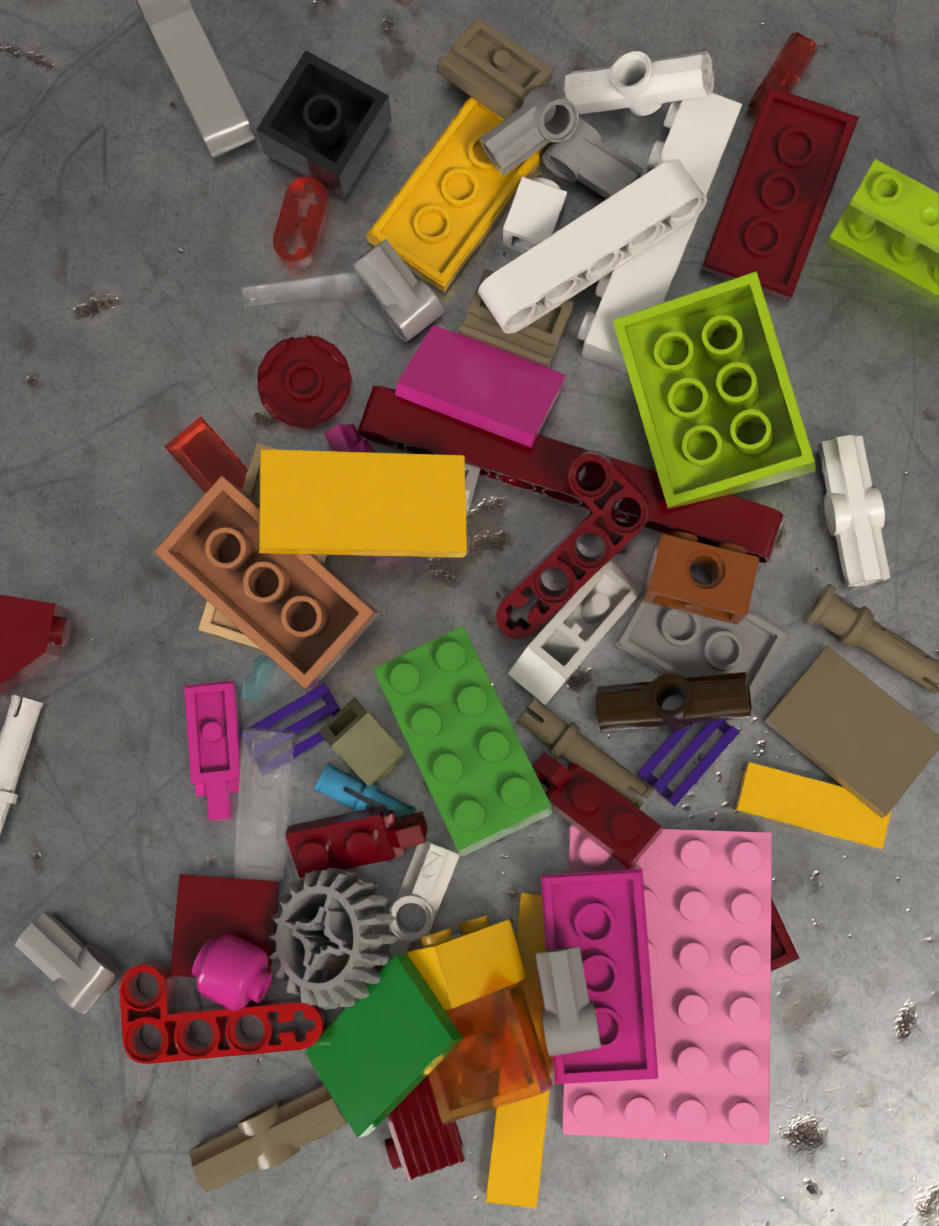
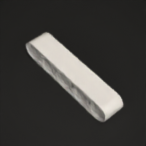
(592, 246)

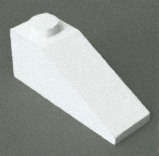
(575, 632)

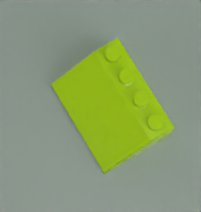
(714, 393)

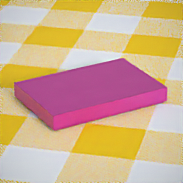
(480, 385)

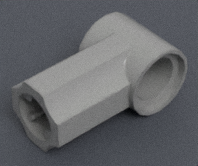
(525, 129)
(590, 162)
(404, 300)
(77, 970)
(568, 1014)

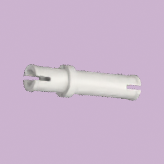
(13, 748)

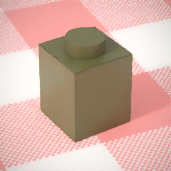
(362, 742)

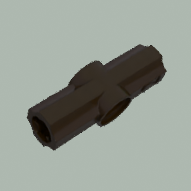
(705, 700)

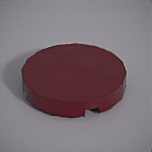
(304, 383)

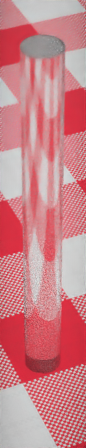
(308, 288)

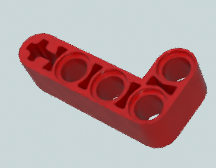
(225, 1023)

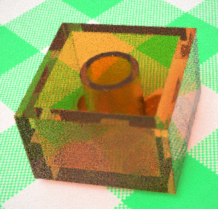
(494, 1061)

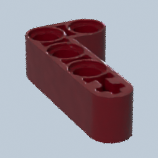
(566, 554)

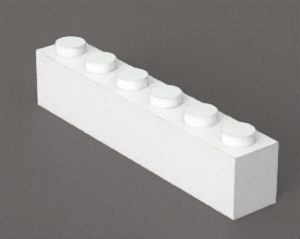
(698, 140)

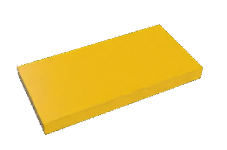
(451, 199)
(362, 504)

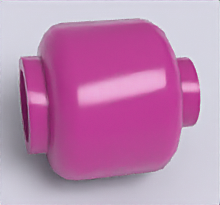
(232, 972)

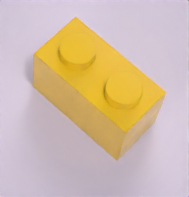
(470, 962)

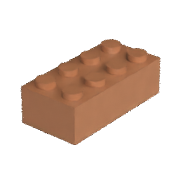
(280, 601)

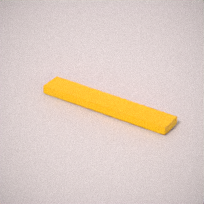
(522, 1124)

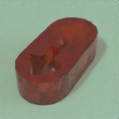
(291, 220)

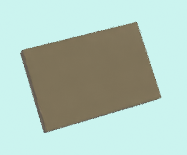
(854, 731)

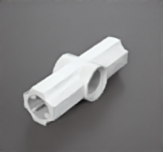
(640, 83)
(854, 511)
(423, 885)

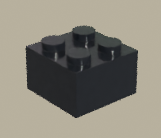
(324, 123)

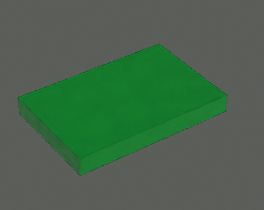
(383, 1046)

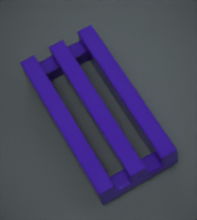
(298, 705)
(660, 785)

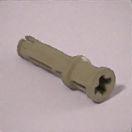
(858, 628)

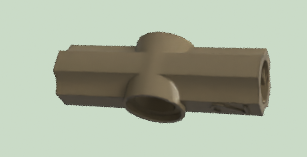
(266, 1138)

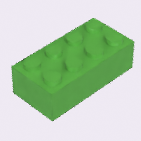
(463, 741)

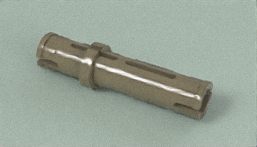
(576, 748)

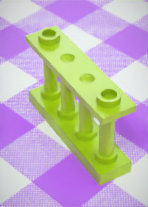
(893, 229)

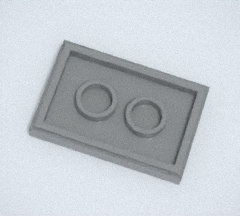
(701, 645)

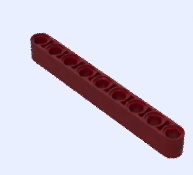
(545, 471)

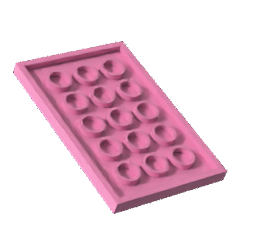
(709, 993)

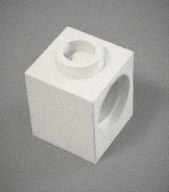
(533, 214)

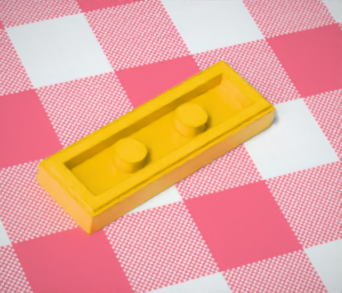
(809, 805)

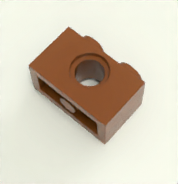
(673, 587)

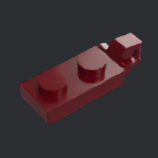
(597, 810)
(354, 839)

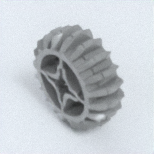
(318, 940)

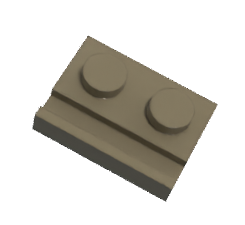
(493, 69)
(533, 343)

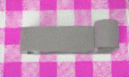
(197, 74)

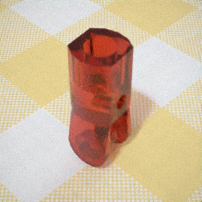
(787, 67)

